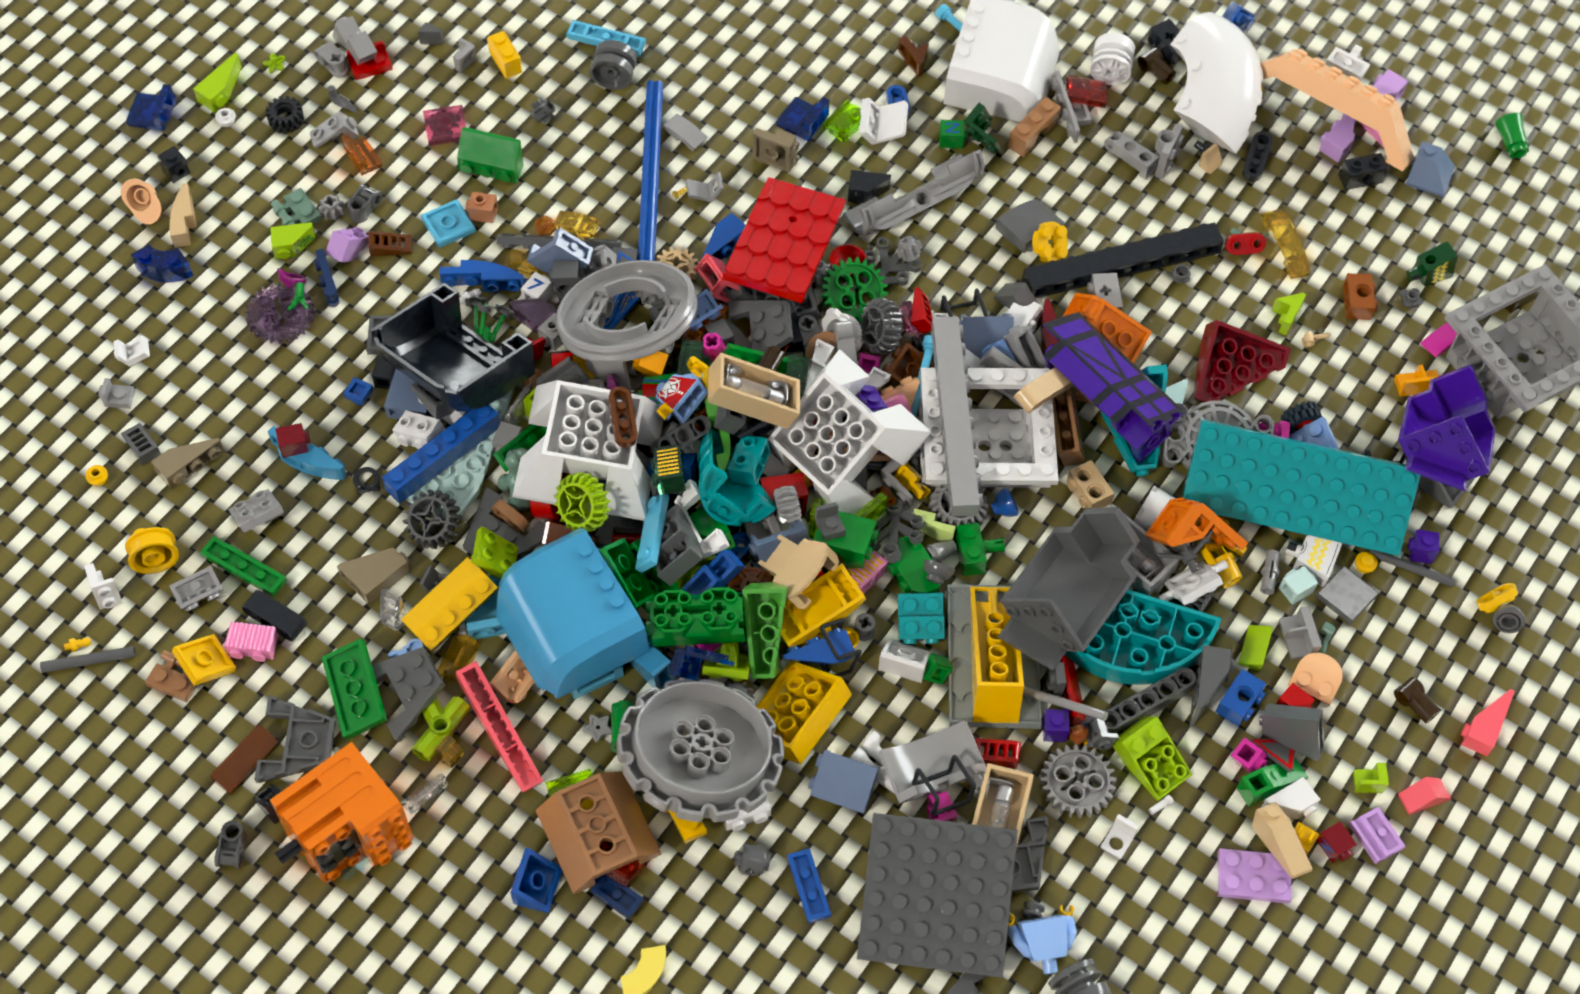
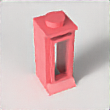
(706, 268)

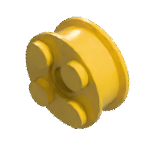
(151, 550)

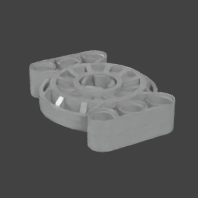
(1188, 426)

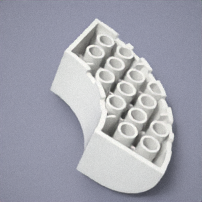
(1220, 82)

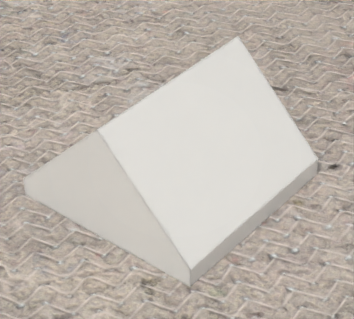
(904, 660)

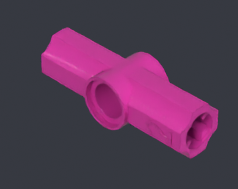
(713, 345)

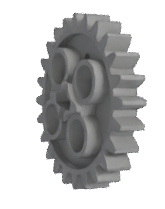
(1090, 797)

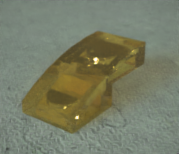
(580, 224)

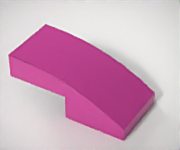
(1439, 340)

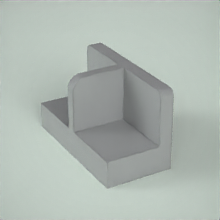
(1300, 634)

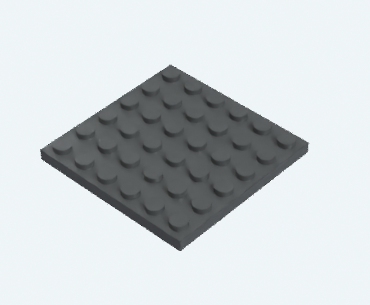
(937, 895)

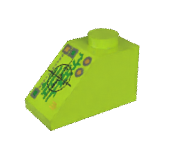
(291, 239)

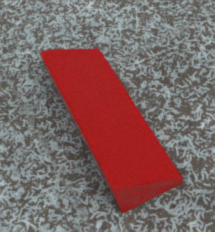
(1072, 690)

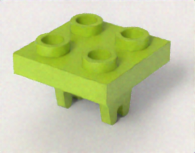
(493, 552)
(737, 672)

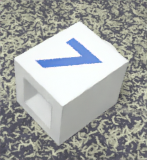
(537, 287)

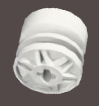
(1112, 58)

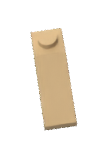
(1281, 839)

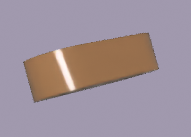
(510, 516)

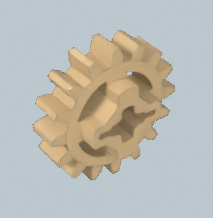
(680, 260)

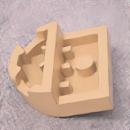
(1318, 676)

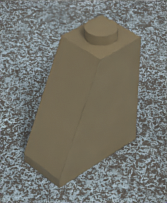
(374, 572)

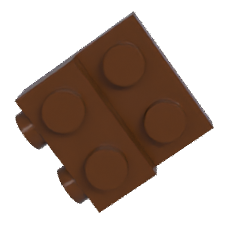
(905, 363)

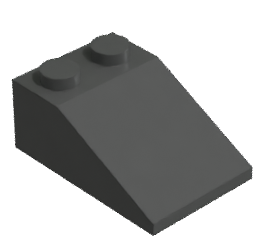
(1211, 672)

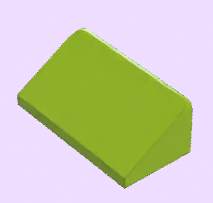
(1255, 647)

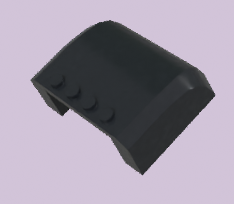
(447, 357)

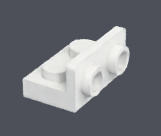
(103, 590)

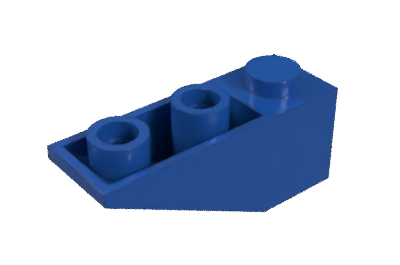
(1239, 16)
(725, 237)
(818, 650)

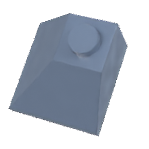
(1431, 170)

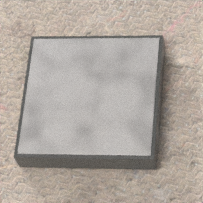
(1347, 595)

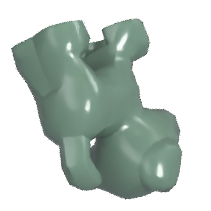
(507, 481)

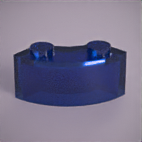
(162, 265)

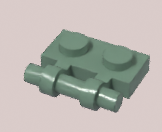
(301, 207)

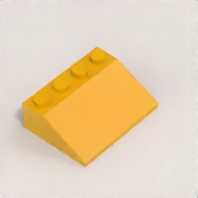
(803, 707)

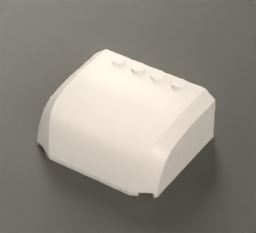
(1002, 59)

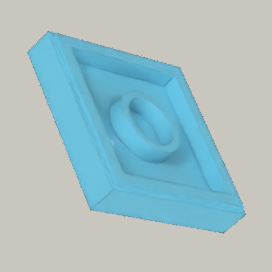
(448, 223)

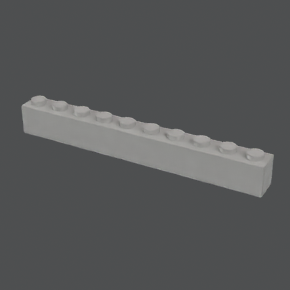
(955, 417)

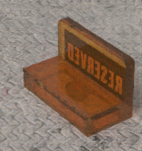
(361, 154)

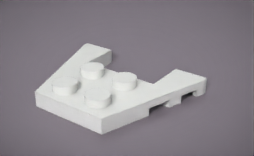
(822, 354)
(716, 540)

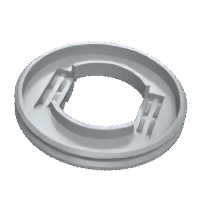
(590, 302)

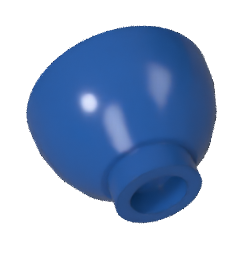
(1005, 504)

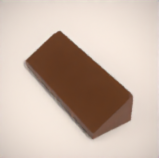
(243, 759)

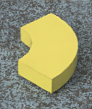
(647, 971)

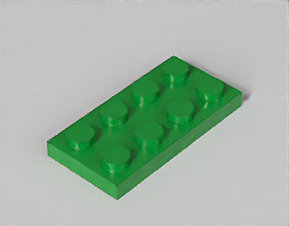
(354, 689)

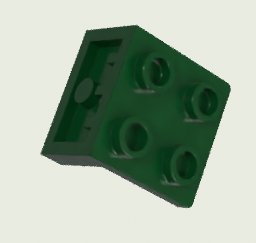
(977, 123)

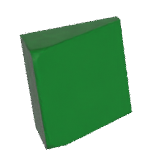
(937, 669)

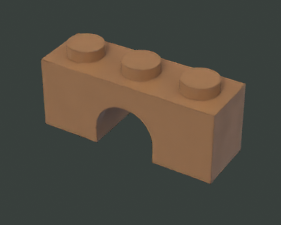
(1040, 119)

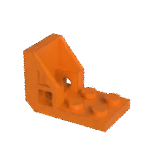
(1114, 324)
(1177, 525)

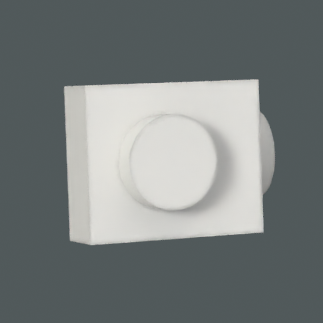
(132, 351)

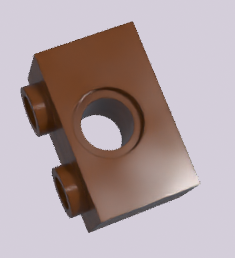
(1359, 296)

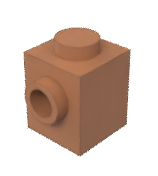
(482, 207)

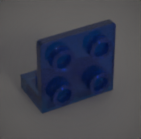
(804, 118)

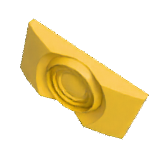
(832, 598)

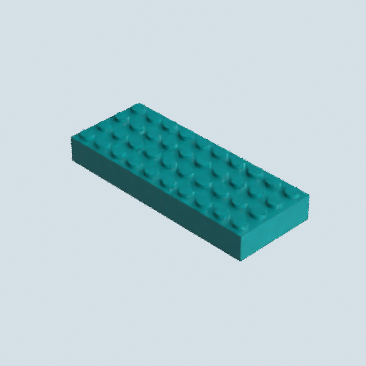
(1301, 487)

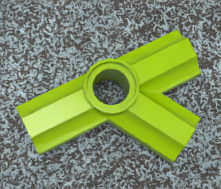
(436, 718)

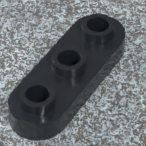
(1257, 156)

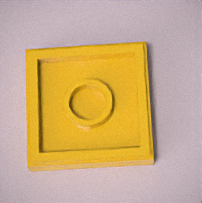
(204, 659)

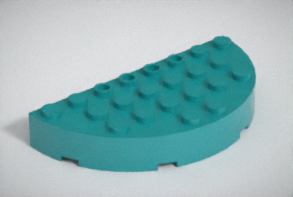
(1146, 640)

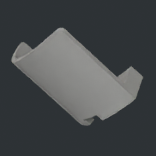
(932, 756)

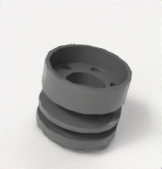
(1079, 979)

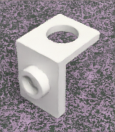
(1125, 831)

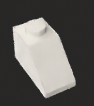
(1296, 799)

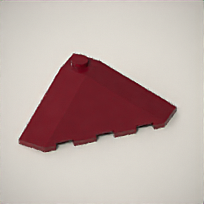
(1234, 359)

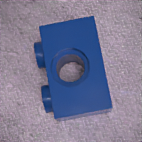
(1245, 686)

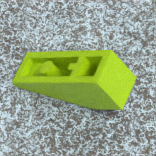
(217, 87)

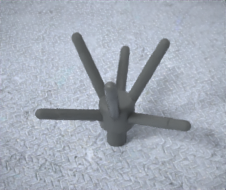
(1188, 555)

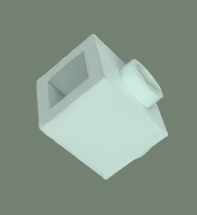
(1298, 584)

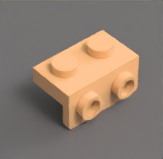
(512, 680)

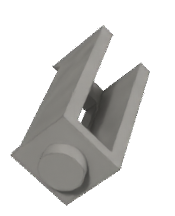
(1030, 345)

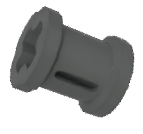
(867, 621)

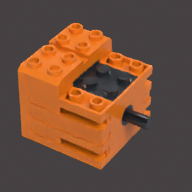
(340, 815)

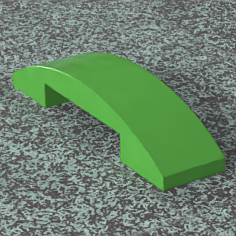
(721, 459)

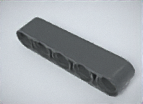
(1154, 696)

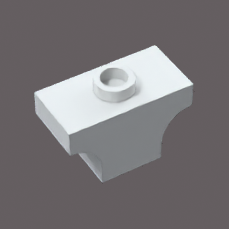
(1026, 315)

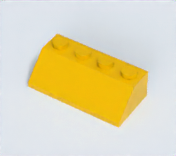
(450, 604)

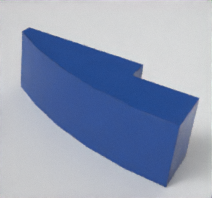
(716, 574)

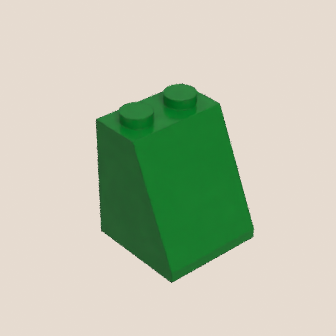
(856, 544)

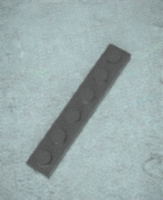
(510, 240)

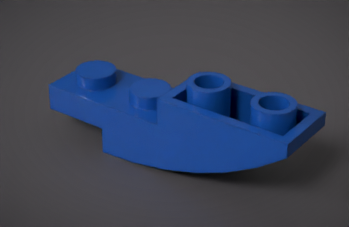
(489, 275)

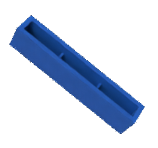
(440, 452)

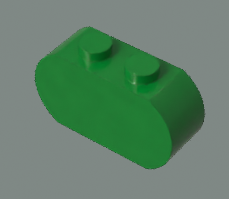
(910, 569)

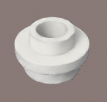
(225, 117)

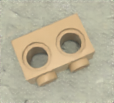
(1094, 485)

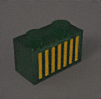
(668, 469)

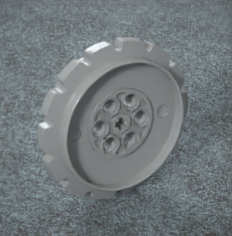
(700, 750)

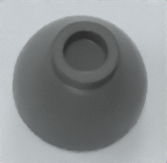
(1508, 619)

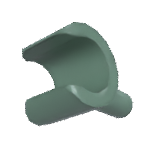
(1327, 630)

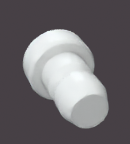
(476, 292)

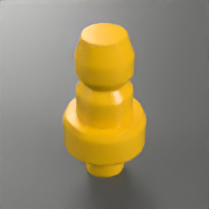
(74, 644)

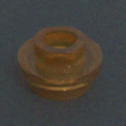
(544, 225)

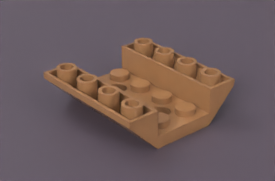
(578, 832)

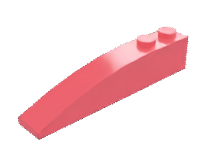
(498, 726)

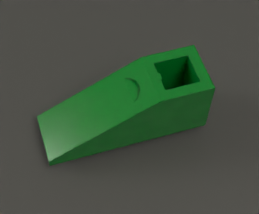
(1268, 781)

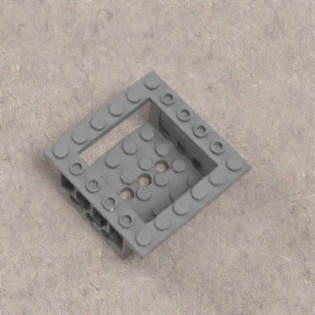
(1548, 326)

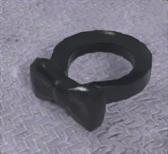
(363, 489)

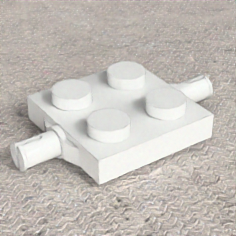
(1190, 586)

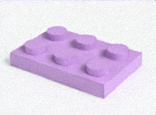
(1252, 876)

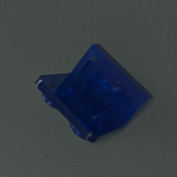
(152, 110)
(687, 662)

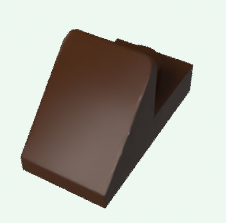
(913, 56)

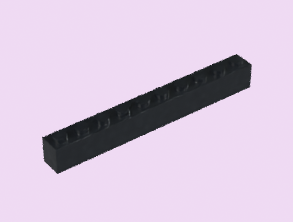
(1124, 259)

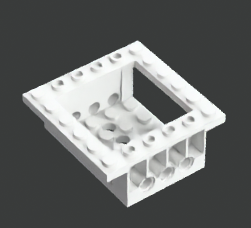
(1030, 436)

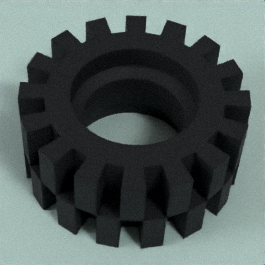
(284, 123)

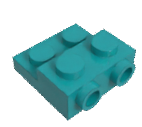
(920, 617)

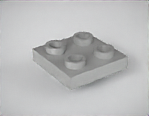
(1167, 147)
(256, 510)

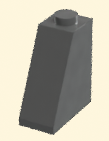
(1295, 727)

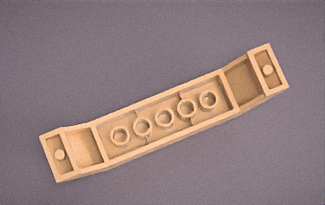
(1348, 97)

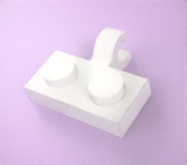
(1348, 63)

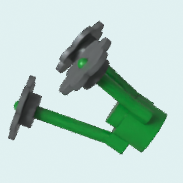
(480, 304)

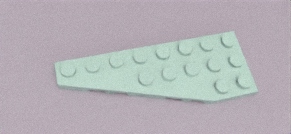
(466, 475)

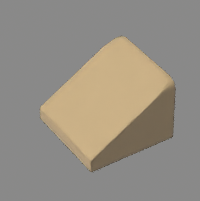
(1211, 159)

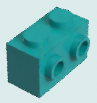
(749, 460)

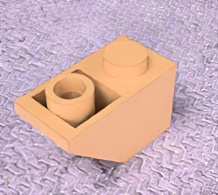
(907, 388)

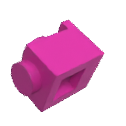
(950, 816)

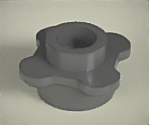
(1410, 302)

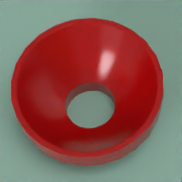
(845, 251)

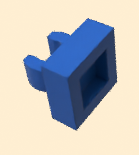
(358, 391)

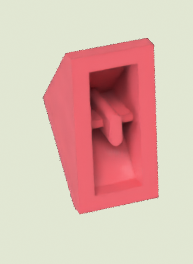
(1424, 795)

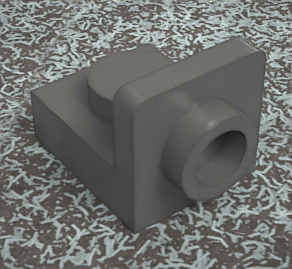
(829, 521)
(1098, 734)

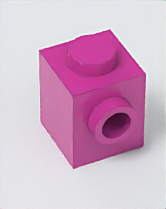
(1249, 756)

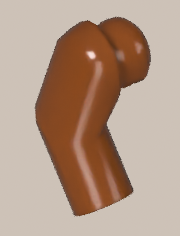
(1078, 735)

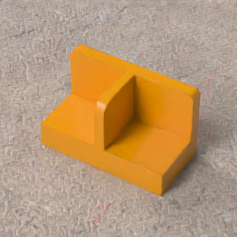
(1414, 383)

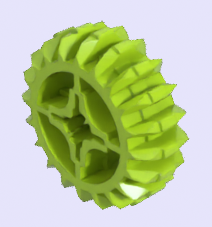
(582, 502)

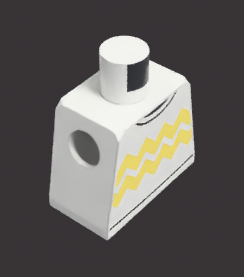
(1316, 555)

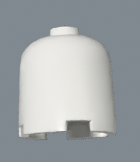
(1152, 507)

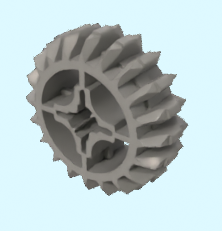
(941, 495)

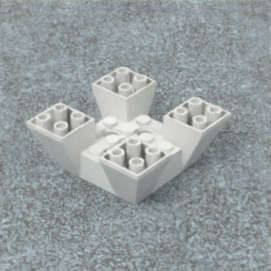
(583, 440)
(833, 472)

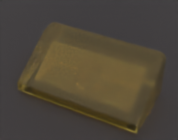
(459, 654)

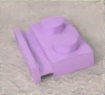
(1376, 835)

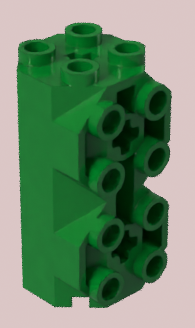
(696, 619)

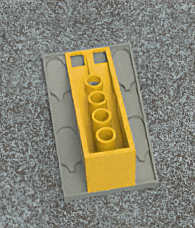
(987, 671)

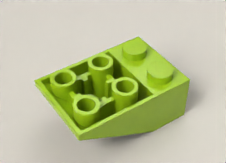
(1152, 756)

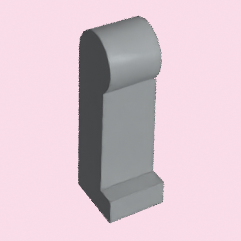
(1132, 153)
(845, 339)

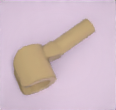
(1309, 339)

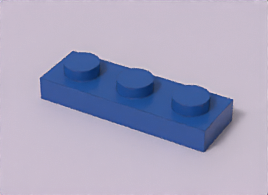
(808, 886)

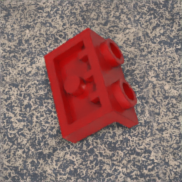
(375, 66)

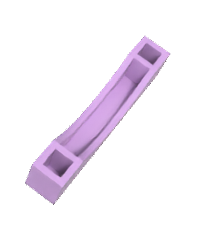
(1341, 137)

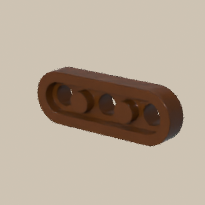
(625, 410)

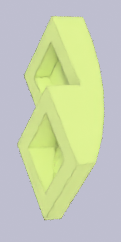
(935, 529)

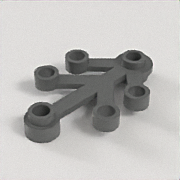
(890, 265)
(894, 514)

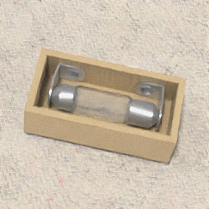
(754, 391)
(1003, 798)

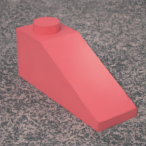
(1486, 726)

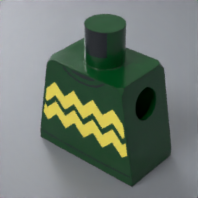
(1434, 265)

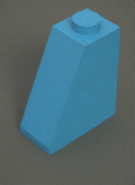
(653, 667)

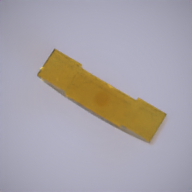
(1289, 243)

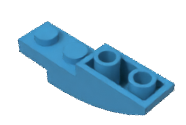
(315, 462)

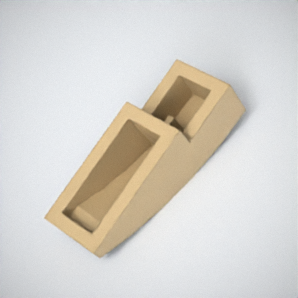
(182, 217)

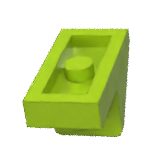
(1288, 309)

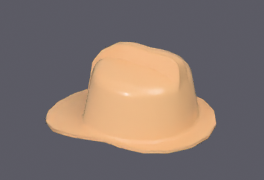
(141, 200)

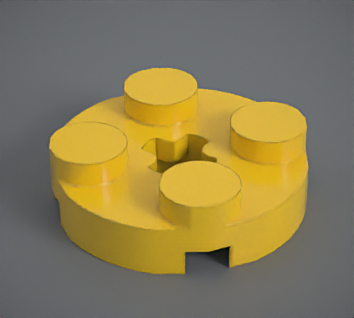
(1057, 234)

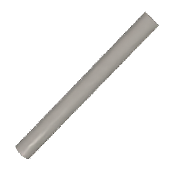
(1065, 703)

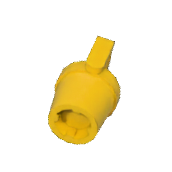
(1230, 575)

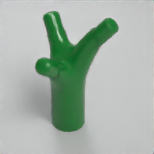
(299, 297)

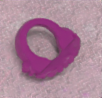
(286, 278)

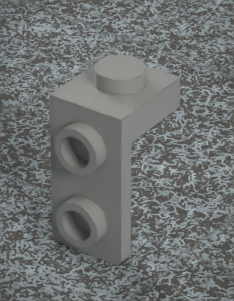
(328, 129)
(893, 484)

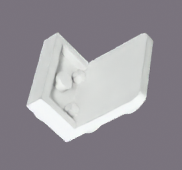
(883, 122)

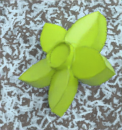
(275, 63)

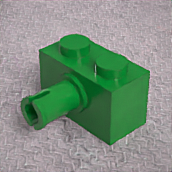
(973, 548)

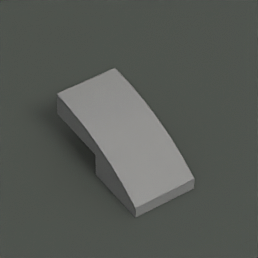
(686, 131)

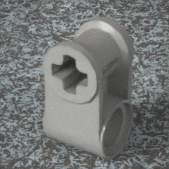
(332, 59)

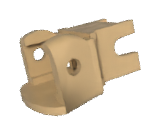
(798, 566)

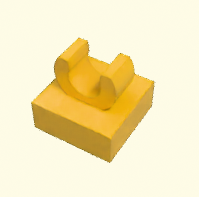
(1306, 836)

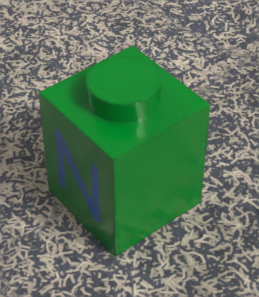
(952, 134)

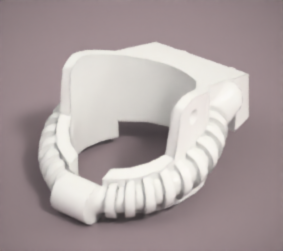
(834, 315)

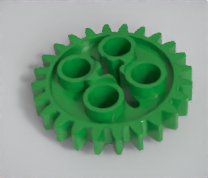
(836, 292)

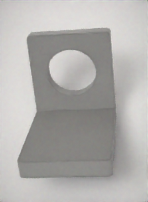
(704, 191)

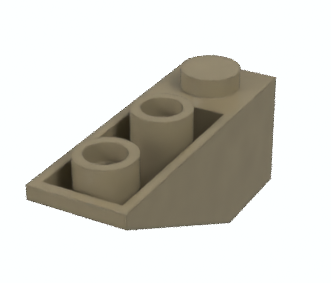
(183, 461)

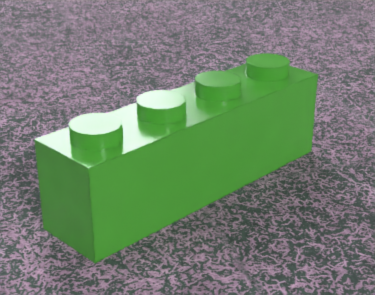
(764, 617)

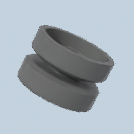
(613, 64)

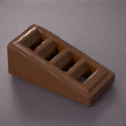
(385, 250)

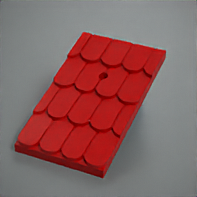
(784, 240)

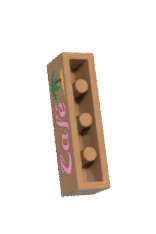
(1068, 428)

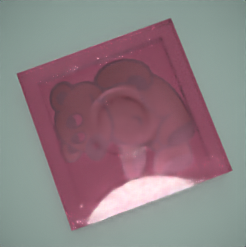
(444, 124)

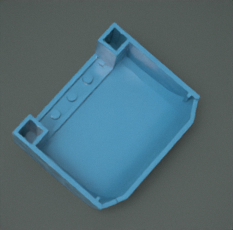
(568, 615)

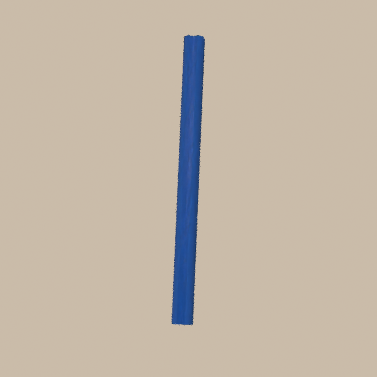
(650, 171)

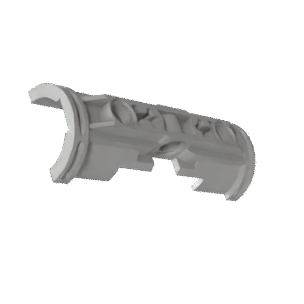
(949, 179)

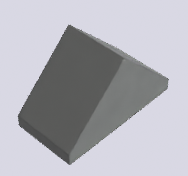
(1015, 293)

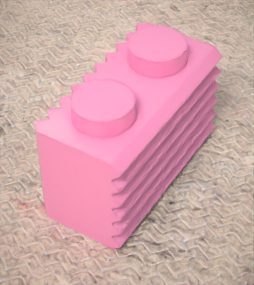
(251, 641)

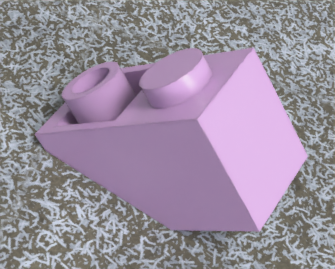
(346, 244)

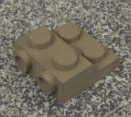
(776, 149)

